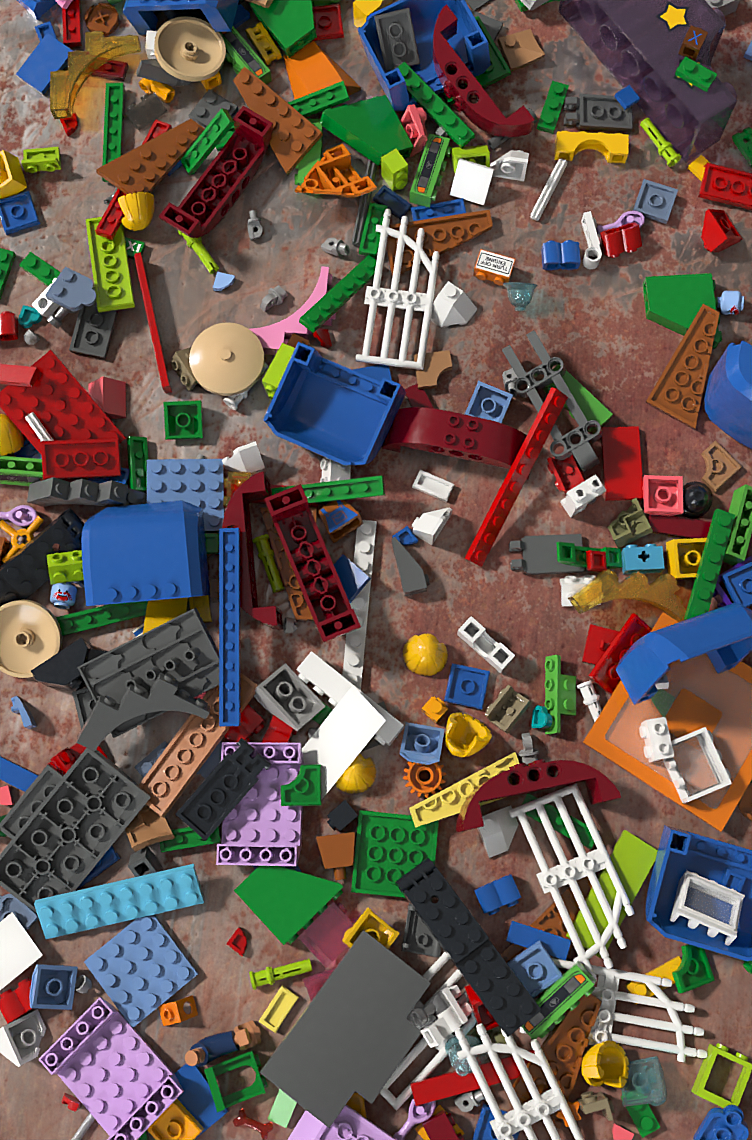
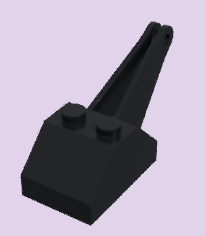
(62, 670)

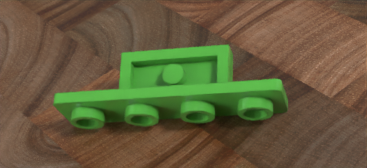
(559, 693)

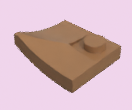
(520, 49)
(148, 829)

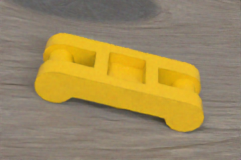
(263, 43)

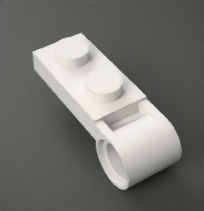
(593, 240)

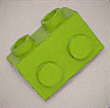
(41, 159)
(65, 567)

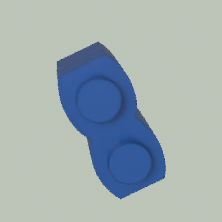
(560, 255)
(497, 894)

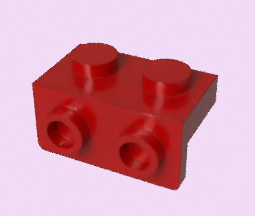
(566, 472)

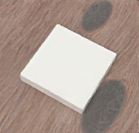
(471, 181)

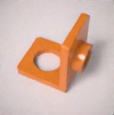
(174, 1012)

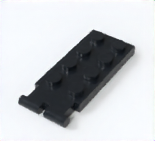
(222, 790)

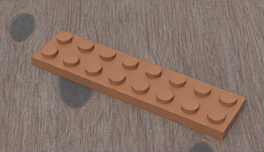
(188, 751)

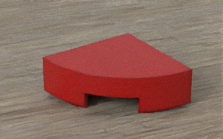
(70, 124)
(323, 336)
(238, 941)
(72, 1102)

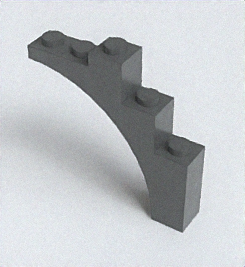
(84, 492)
(136, 701)

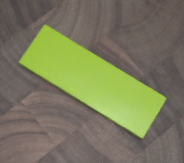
(110, 269)
(632, 863)

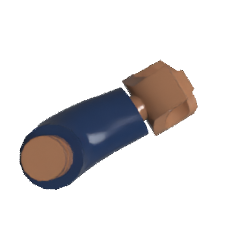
(223, 1043)

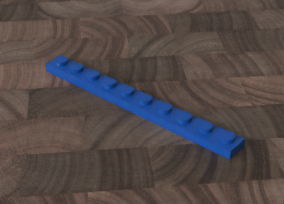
(229, 628)

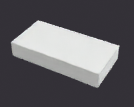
(433, 485)

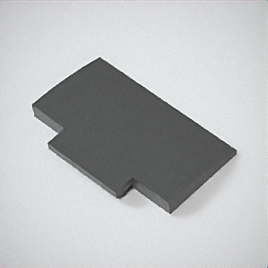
(66, 826)
(349, 1032)

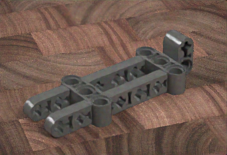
(582, 451)

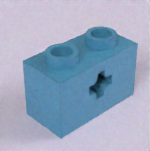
(651, 552)

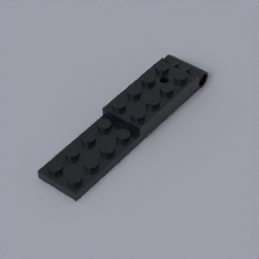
(29, 566)
(468, 947)

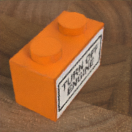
(493, 267)

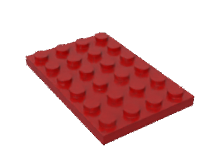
(59, 404)

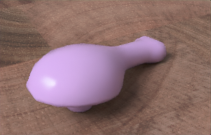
(627, 217)
(20, 515)
(416, 1115)

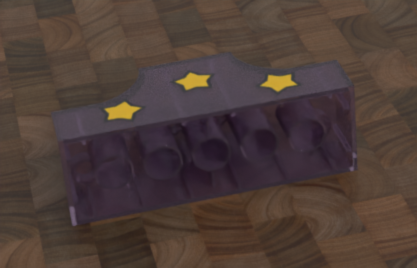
(641, 49)

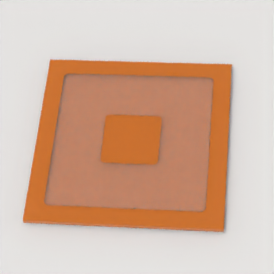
(693, 701)

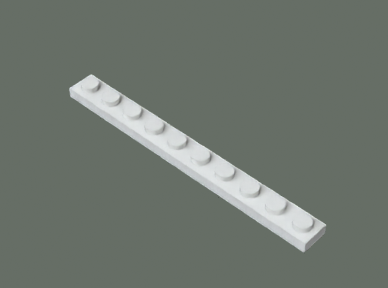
(356, 639)

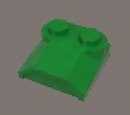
(183, 420)

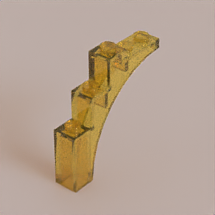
(81, 64)
(634, 587)

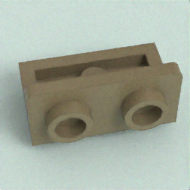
(181, 364)
(507, 709)
(594, 1102)

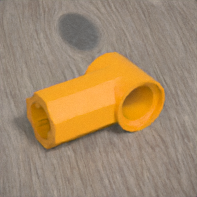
(162, 90)

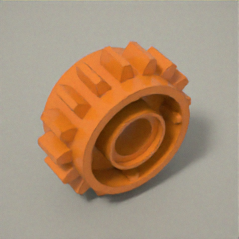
(420, 786)

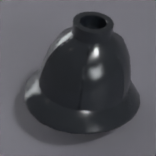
(696, 499)

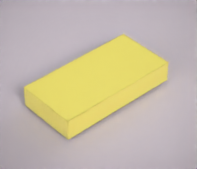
(278, 1009)

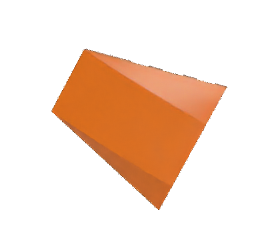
(313, 70)

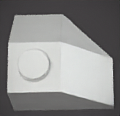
(511, 165)
(452, 307)
(245, 459)
(431, 524)
(498, 831)
(22, 1038)

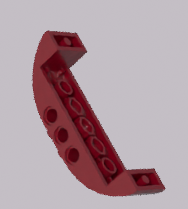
(467, 91)
(224, 177)
(455, 436)
(238, 516)
(311, 563)
(562, 773)

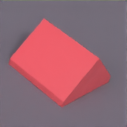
(110, 396)

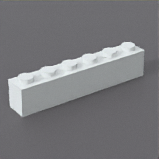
(335, 686)

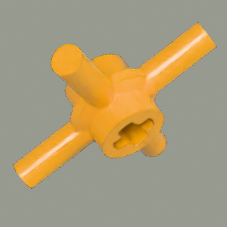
(16, 534)

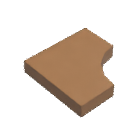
(435, 365)
(719, 466)

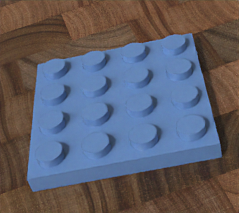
(192, 481)
(141, 968)

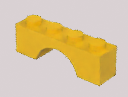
(612, 146)

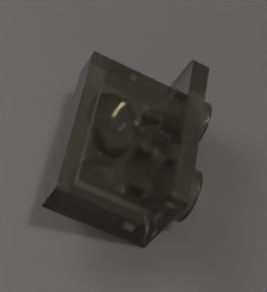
(145, 111)

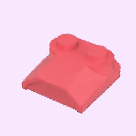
(414, 125)
(663, 495)

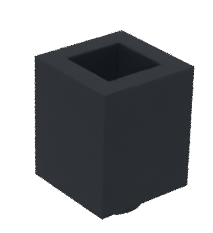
(341, 816)

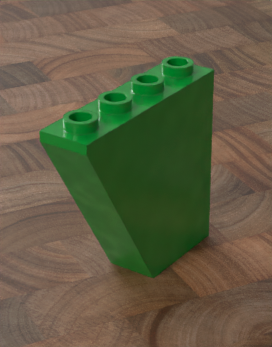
(289, 23)
(369, 128)
(677, 300)
(287, 898)

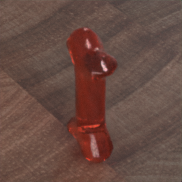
(244, 1120)

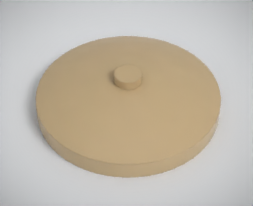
(189, 49)
(227, 359)
(27, 637)

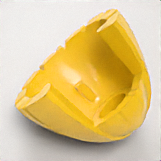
(137, 210)
(10, 436)
(425, 654)
(465, 735)
(358, 776)
(605, 1065)

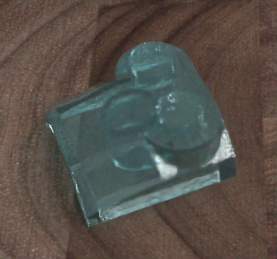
(644, 1083)

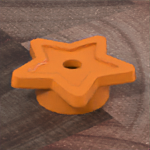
(574, 1109)

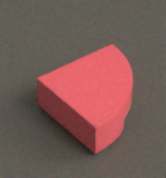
(6, 796)
(621, 1133)

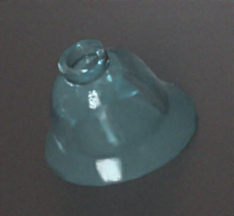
(519, 294)
(462, 1066)

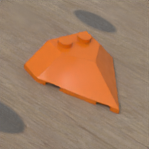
(336, 176)

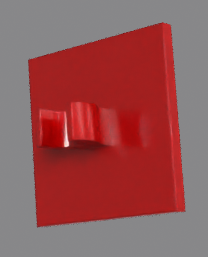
(597, 643)

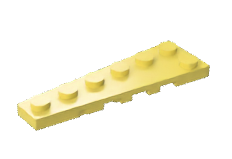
(450, 800)

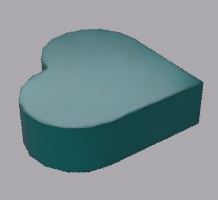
(29, 316)
(541, 718)

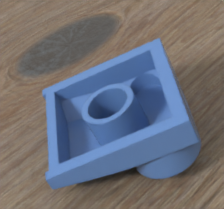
(489, 403)
(422, 743)
(53, 987)

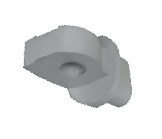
(254, 222)
(335, 247)
(274, 297)
(508, 379)
(528, 753)
(473, 1097)

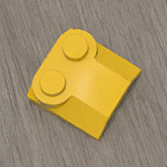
(374, 927)

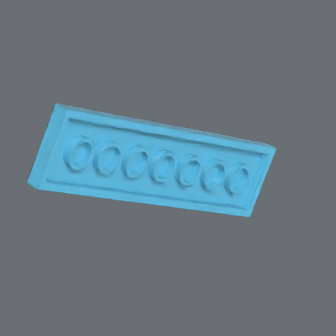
(119, 901)

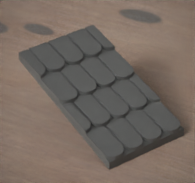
(175, 648)

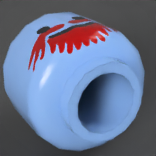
(731, 302)
(63, 595)

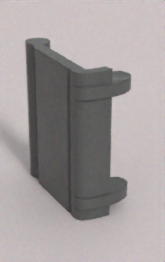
(418, 937)

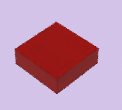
(596, 560)

